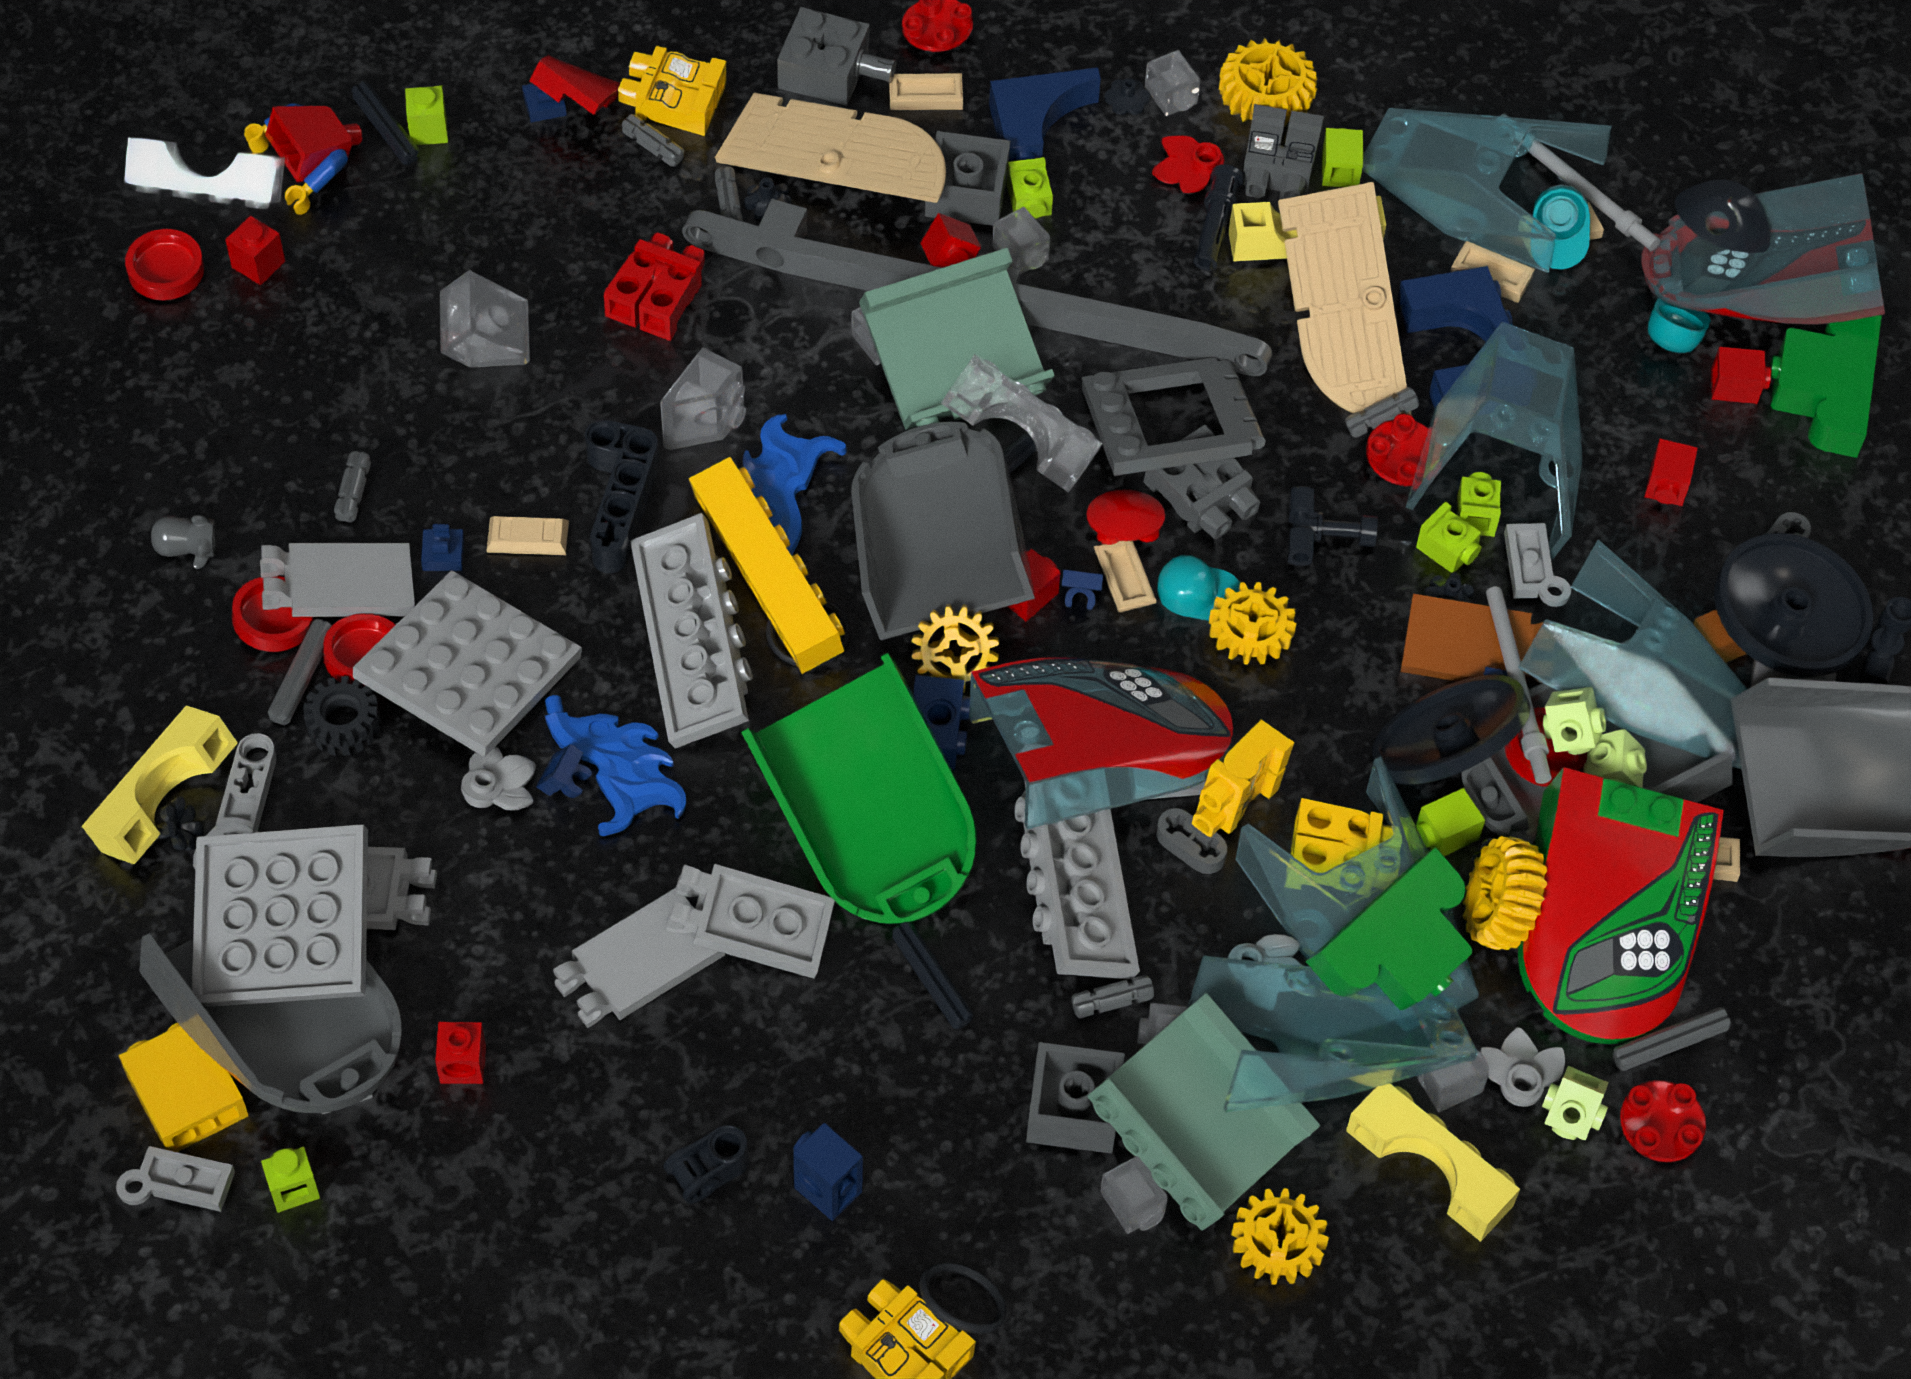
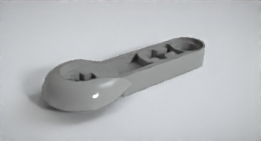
(243, 811)

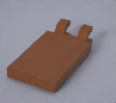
(1459, 639)

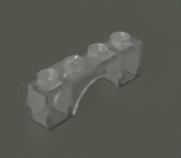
(159, 164)
(987, 393)

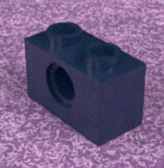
(944, 701)
(827, 1170)

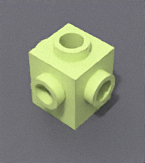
(1574, 720)
(1617, 758)
(1575, 1104)

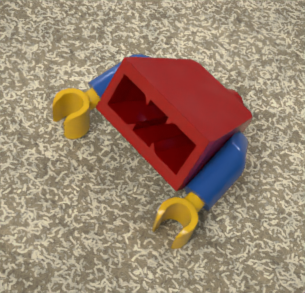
(311, 142)

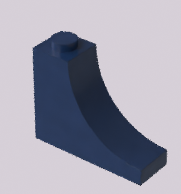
(1030, 105)

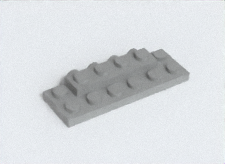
(692, 630)
(1080, 894)

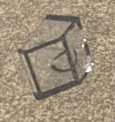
(483, 323)
(703, 402)

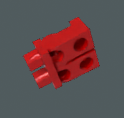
(655, 286)

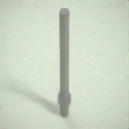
(1625, 221)
(1533, 742)

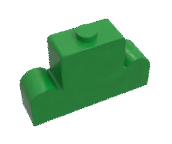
(1829, 380)
(1400, 938)

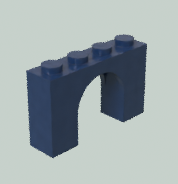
(1453, 299)

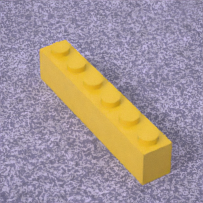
(767, 565)

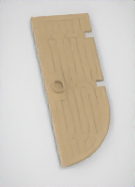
(836, 148)
(1345, 284)

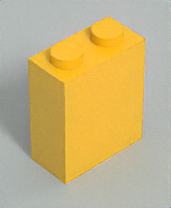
(182, 1088)

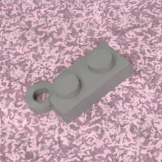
(1531, 564)
(178, 1179)

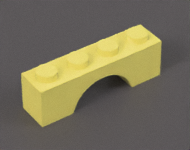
(1258, 231)
(188, 747)
(1393, 1123)

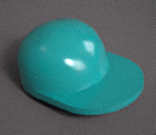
(1568, 216)
(1676, 327)
(1191, 586)

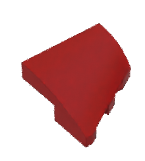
(564, 79)

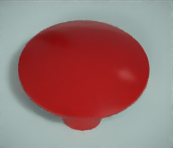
(937, 24)
(1396, 449)
(1125, 516)
(1663, 1120)

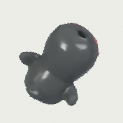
(185, 536)

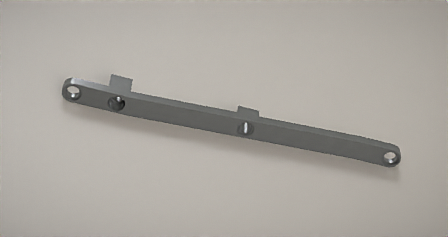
(781, 246)

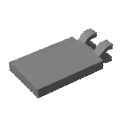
(338, 579)
(388, 888)
(753, 918)
(632, 962)

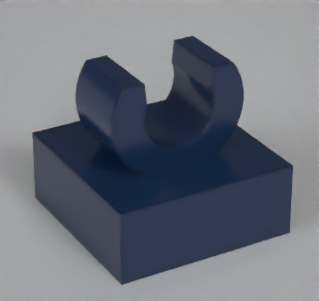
(541, 105)
(442, 548)
(1081, 583)
(561, 770)

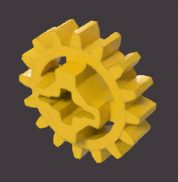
(1252, 623)
(936, 650)
(1299, 1233)

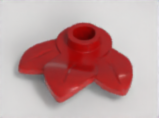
(1188, 163)

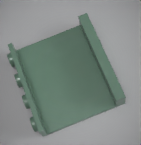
(937, 323)
(1174, 1119)

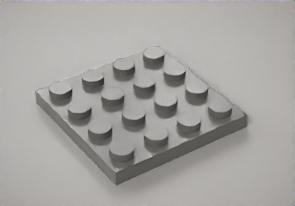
(467, 663)
(280, 916)

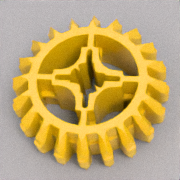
(1250, 68)
(1504, 893)

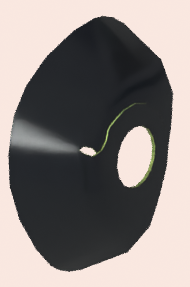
(1747, 219)

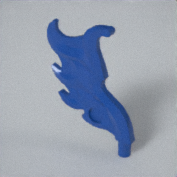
(784, 471)
(625, 763)

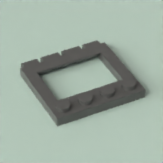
(1121, 431)

